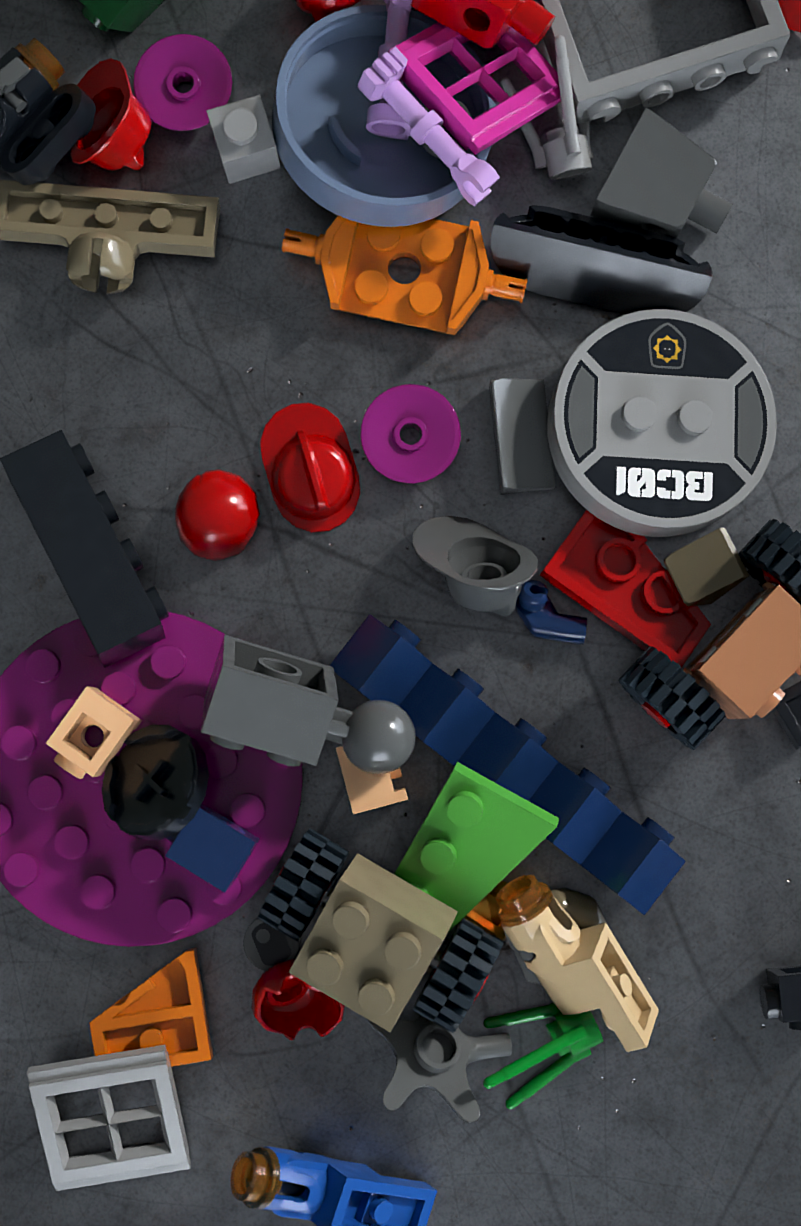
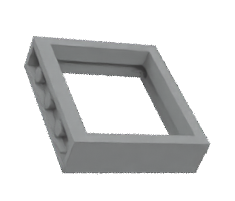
(660, 79)

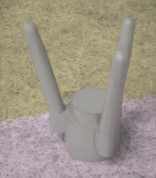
(569, 146)

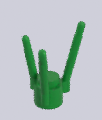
(569, 1036)

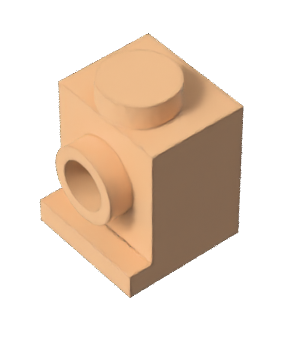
(69, 740)
(369, 790)

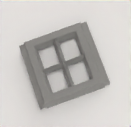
(100, 1073)

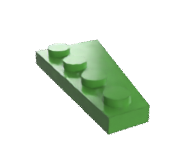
(472, 840)

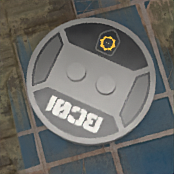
(661, 423)

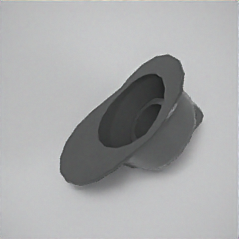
(477, 563)

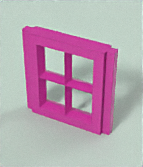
(508, 112)

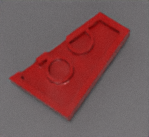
(626, 588)

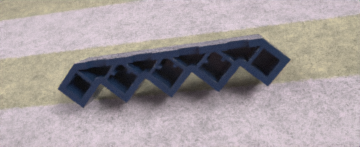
(463, 729)

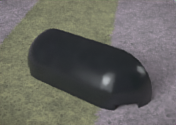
(597, 261)

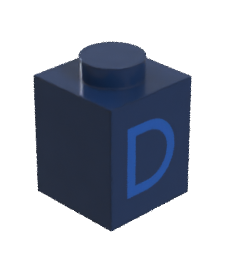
(212, 848)

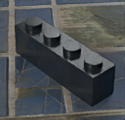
(84, 547)

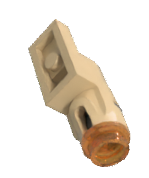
(575, 965)

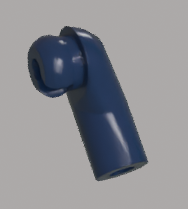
(543, 619)

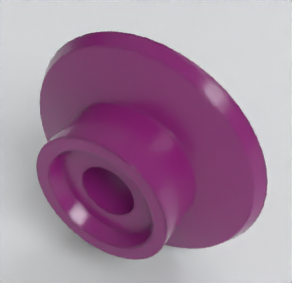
(176, 61)
(415, 408)

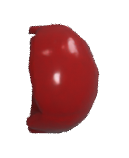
(216, 514)
(289, 1004)

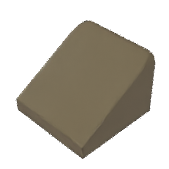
(706, 568)

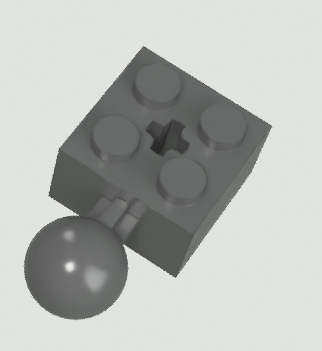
(291, 708)

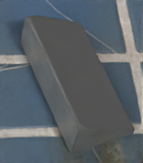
(521, 435)

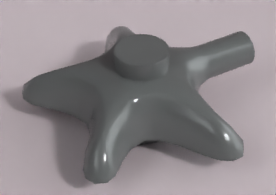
(438, 1061)

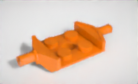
(443, 296)

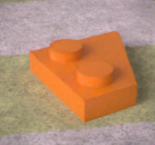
(158, 1012)

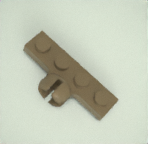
(107, 226)

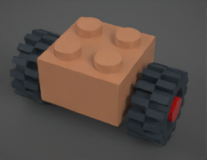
(744, 662)

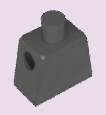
(661, 182)

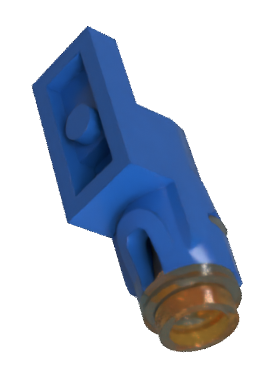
(327, 1190)

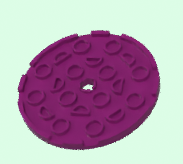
(55, 836)

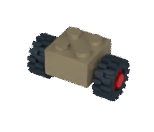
(376, 937)

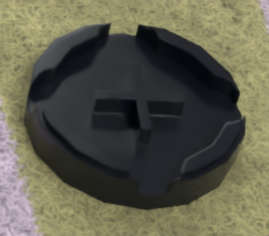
(155, 782)

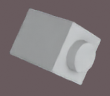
(244, 139)

